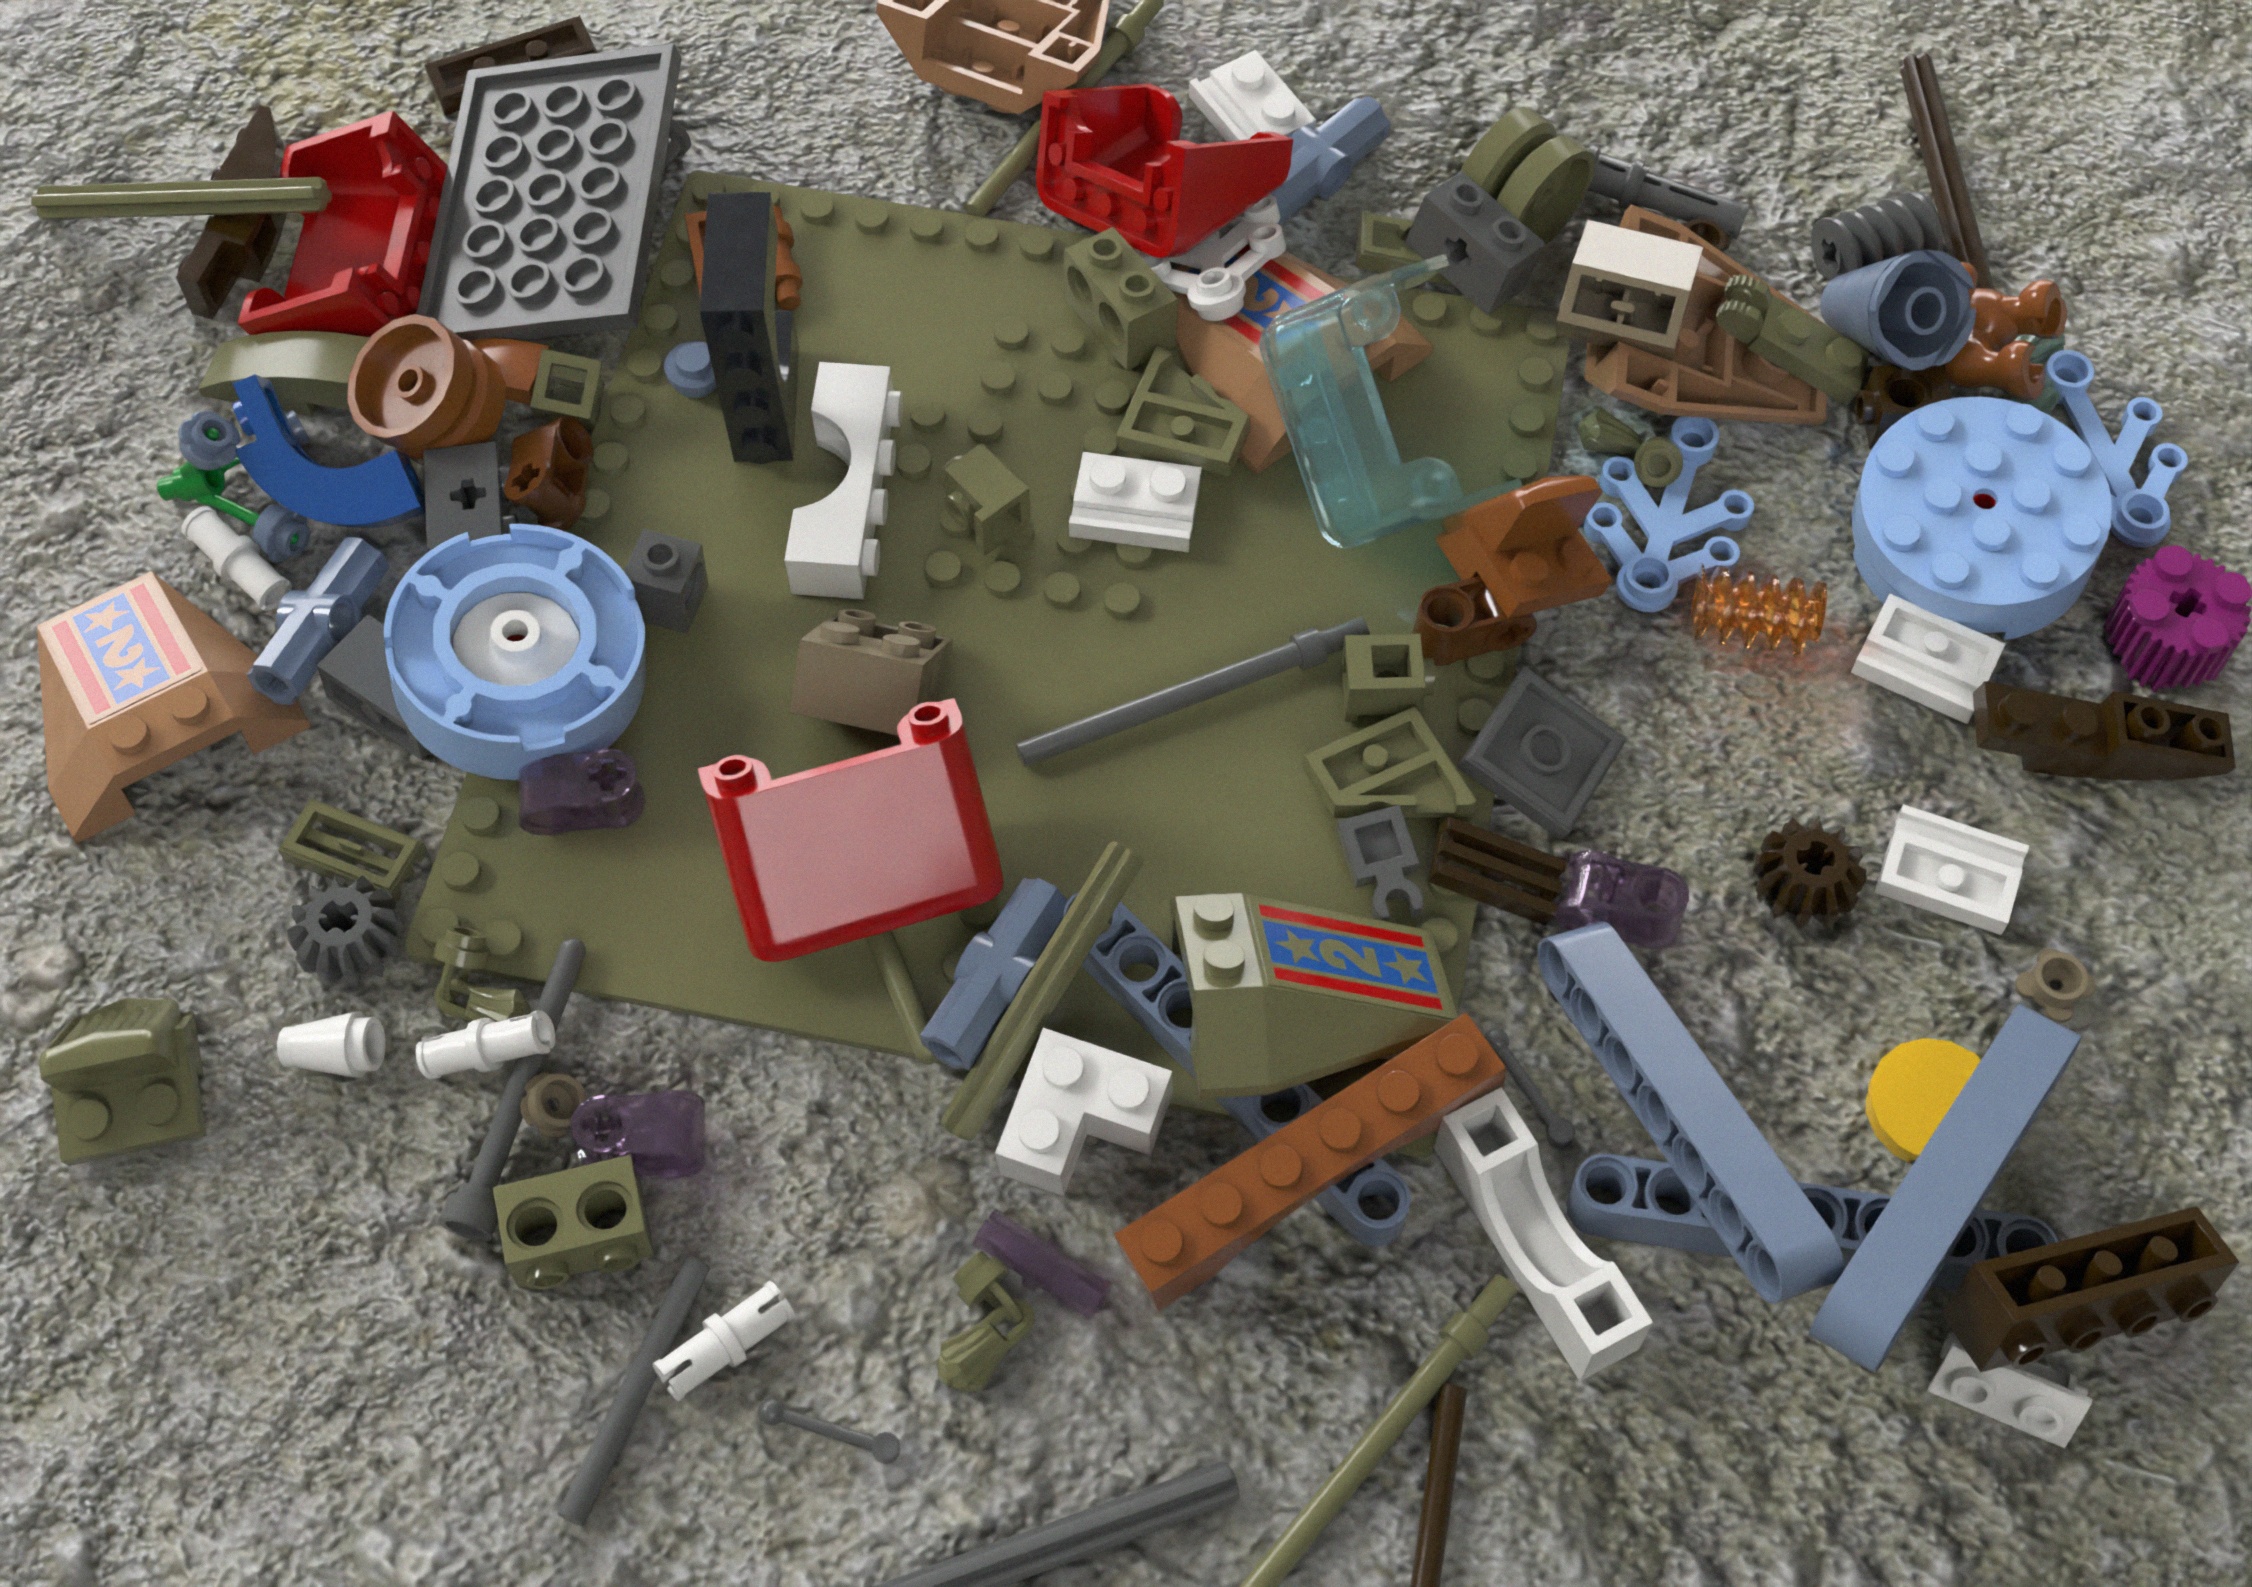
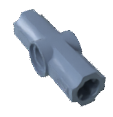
(1326, 156)
(317, 620)
(993, 973)

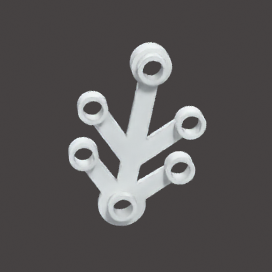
(1220, 290)

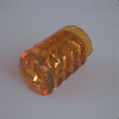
(1758, 610)

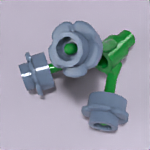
(209, 448)

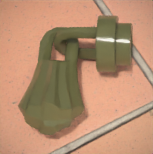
(1656, 459)
(466, 949)
(973, 1355)

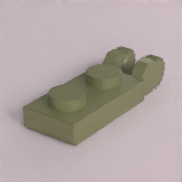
(1792, 339)

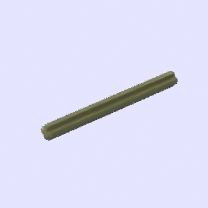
(182, 198)

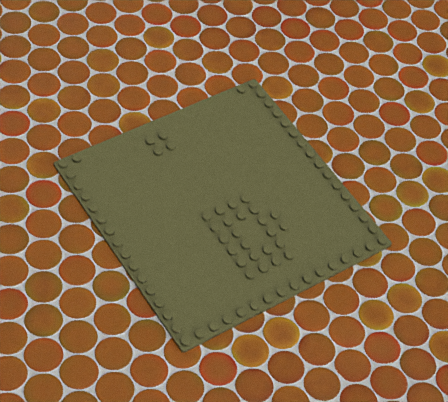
(1037, 627)

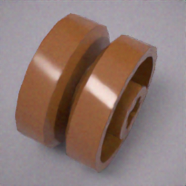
(425, 388)

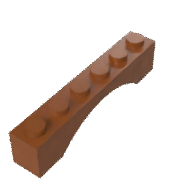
(1240, 1201)

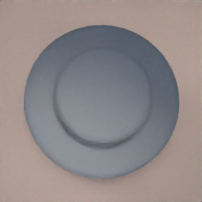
(690, 369)

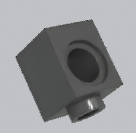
(667, 579)

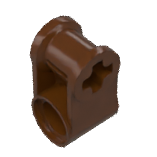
(551, 472)
(1473, 623)

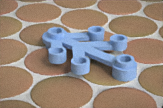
(2072, 377)
(1666, 524)

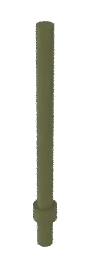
(1121, 38)
(1461, 1339)

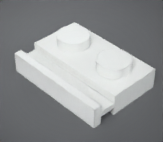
(1249, 99)
(1135, 501)
(1927, 658)
(1952, 869)

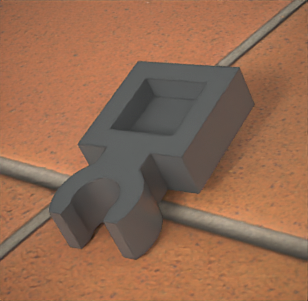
(1381, 854)

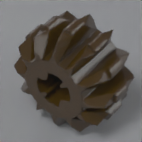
(1786, 870)

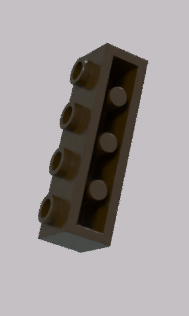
(2089, 1289)

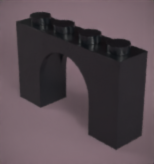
(747, 340)

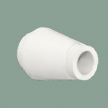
(334, 1045)

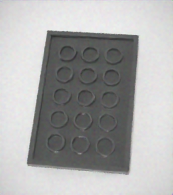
(552, 195)

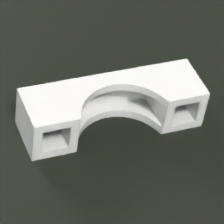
(833, 539)
(1571, 1289)

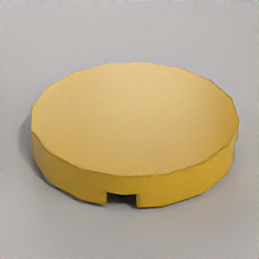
(1915, 1091)

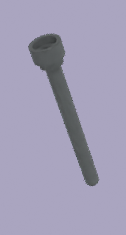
(473, 1207)

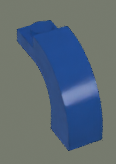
(352, 497)

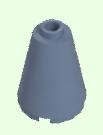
(1904, 308)

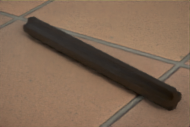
(1944, 165)

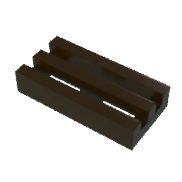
(1501, 861)

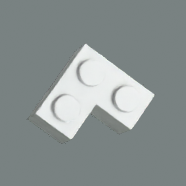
(1074, 1093)

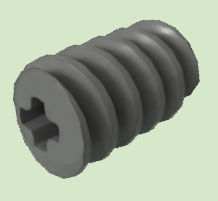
(1875, 233)

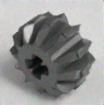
(371, 934)

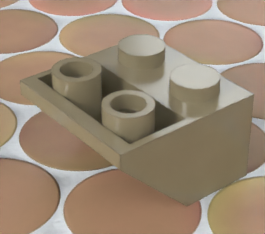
(1628, 289)
(867, 670)

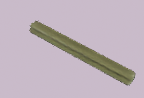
(1041, 991)

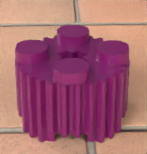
(2178, 619)

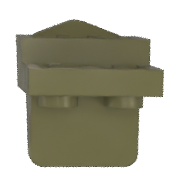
(125, 1079)

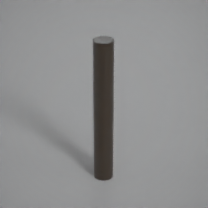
(1439, 1486)

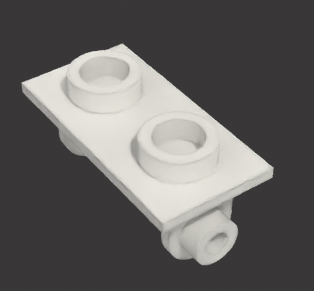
(2025, 1398)

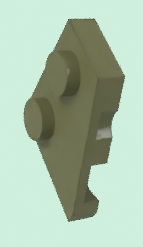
(1182, 419)
(1389, 767)

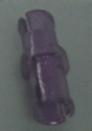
(1042, 1264)

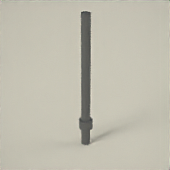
(1304, 650)

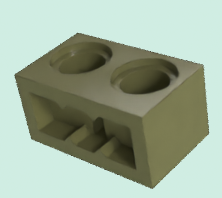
(1120, 297)
(572, 1204)

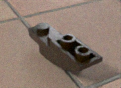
(236, 243)
(2104, 740)

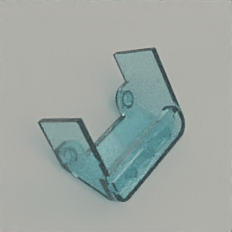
(1339, 419)

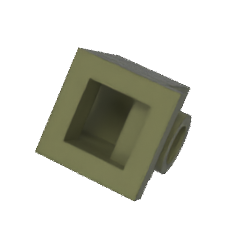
(568, 387)
(985, 497)
(1384, 674)

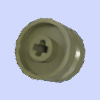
(1532, 171)

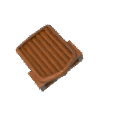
(1529, 545)

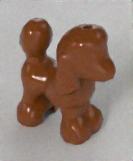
(1991, 353)

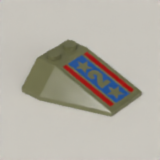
(1299, 990)

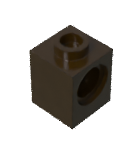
(1894, 394)

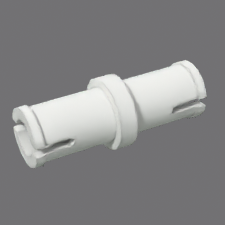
(235, 557)
(485, 1044)
(723, 1340)

